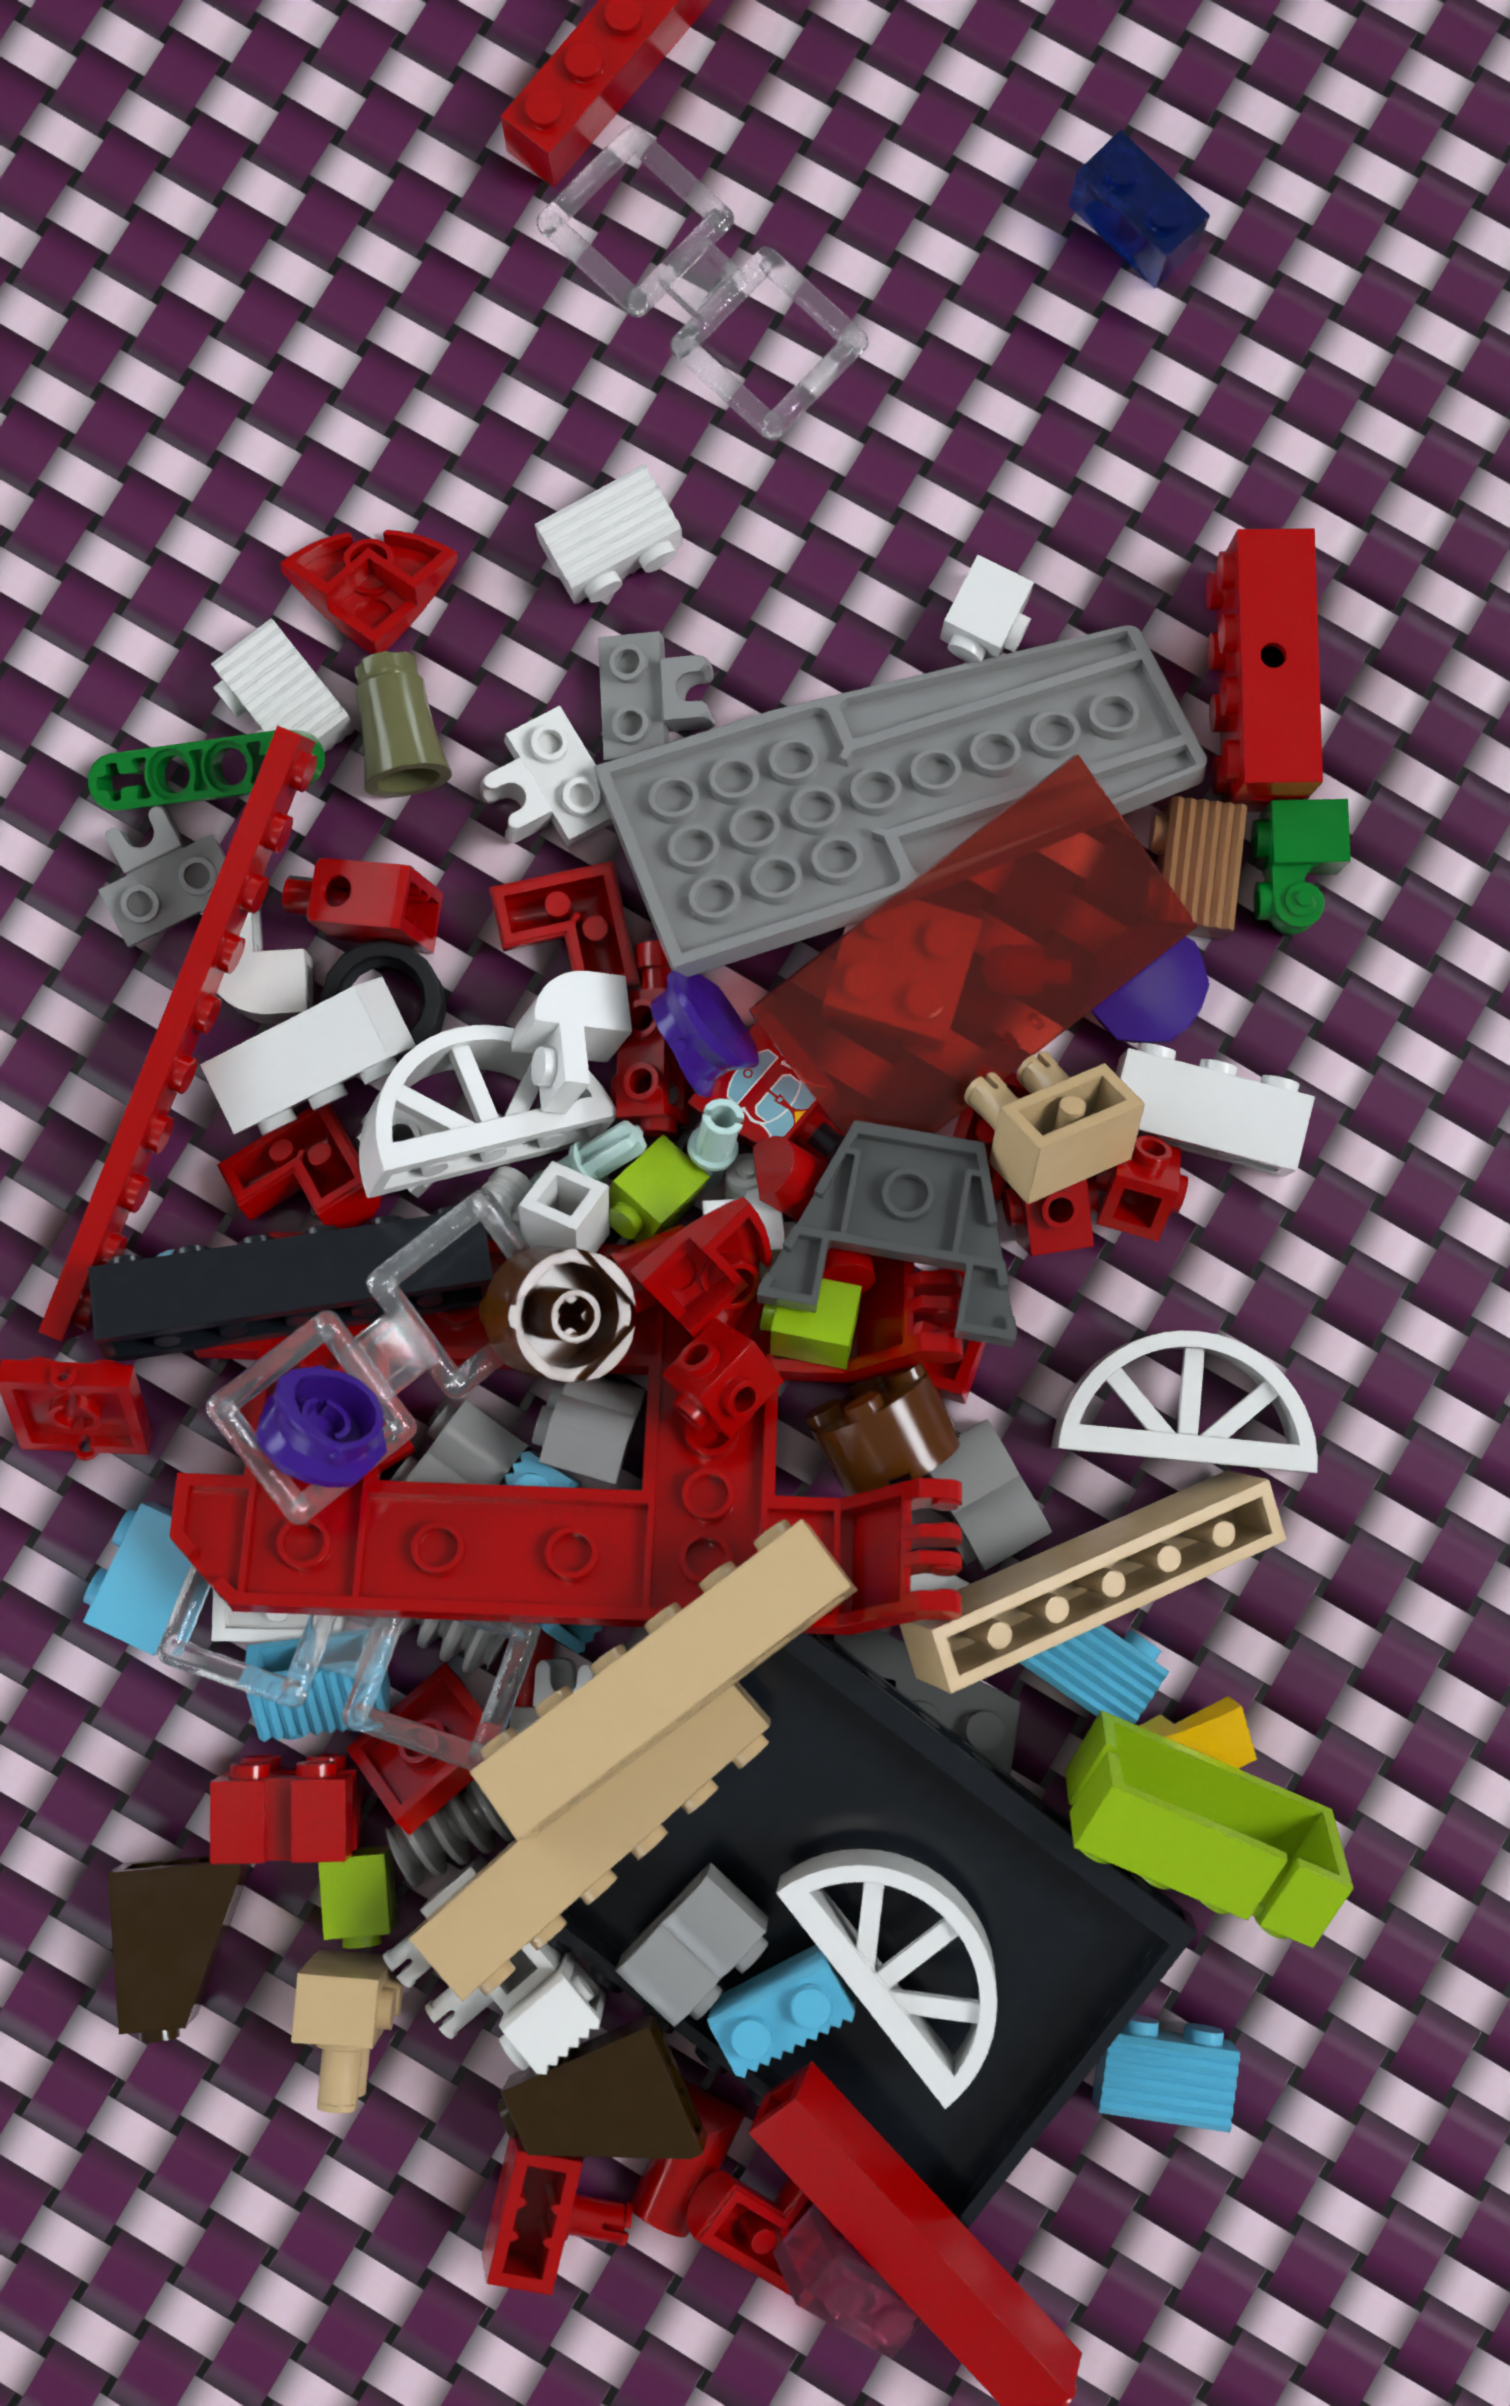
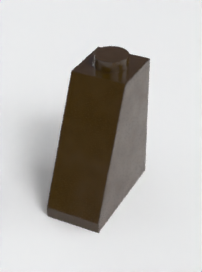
(168, 1938)
(607, 2100)

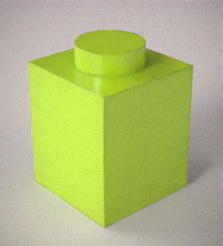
(654, 1191)
(818, 1336)
(359, 1897)

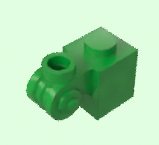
(1295, 842)

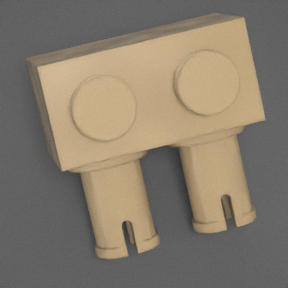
(1061, 1129)
(343, 2009)

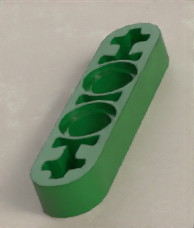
(204, 763)

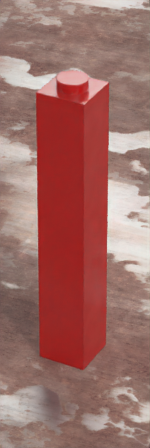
(915, 2242)

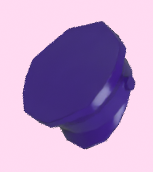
(1159, 999)
(702, 1030)
(322, 1427)

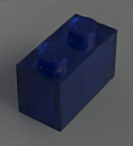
(1138, 209)

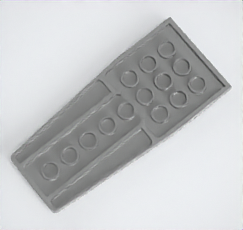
(854, 795)

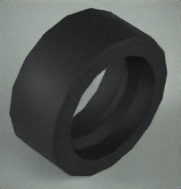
(397, 956)

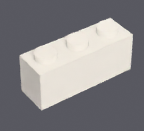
(309, 1058)
(1217, 1112)

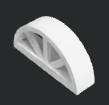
(463, 1144)
(1213, 1444)
(876, 1984)

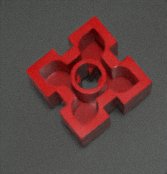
(285, 1812)

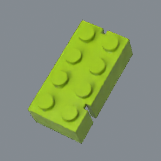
(1206, 1830)

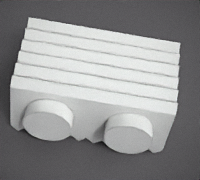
(610, 536)
(279, 688)
(553, 2017)

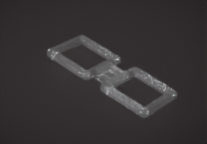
(702, 282)
(382, 1356)
(360, 1651)

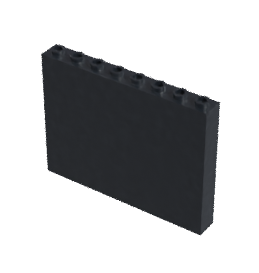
(876, 1771)

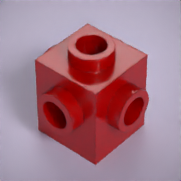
(1143, 1190)
(1053, 1222)
(721, 1379)

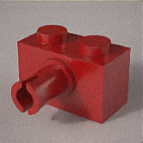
(537, 2213)

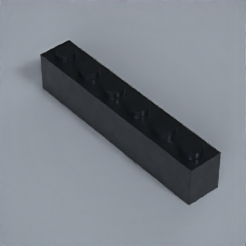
(273, 1286)

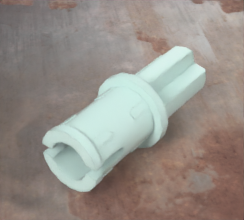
(714, 1143)
(604, 1152)

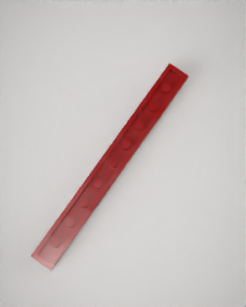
(189, 1013)

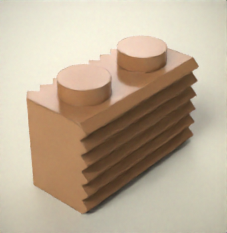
(1201, 859)

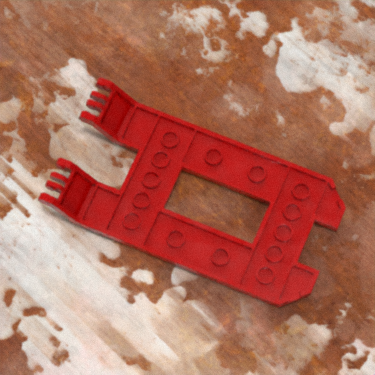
(591, 1550)

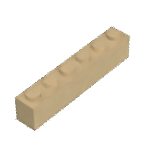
(1095, 1579)
(662, 1679)
(537, 1878)

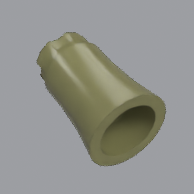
(397, 728)

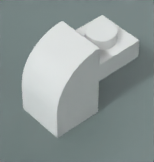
(269, 983)
(568, 1024)

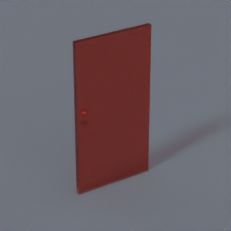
(977, 960)

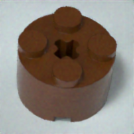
(550, 1284)
(884, 1430)

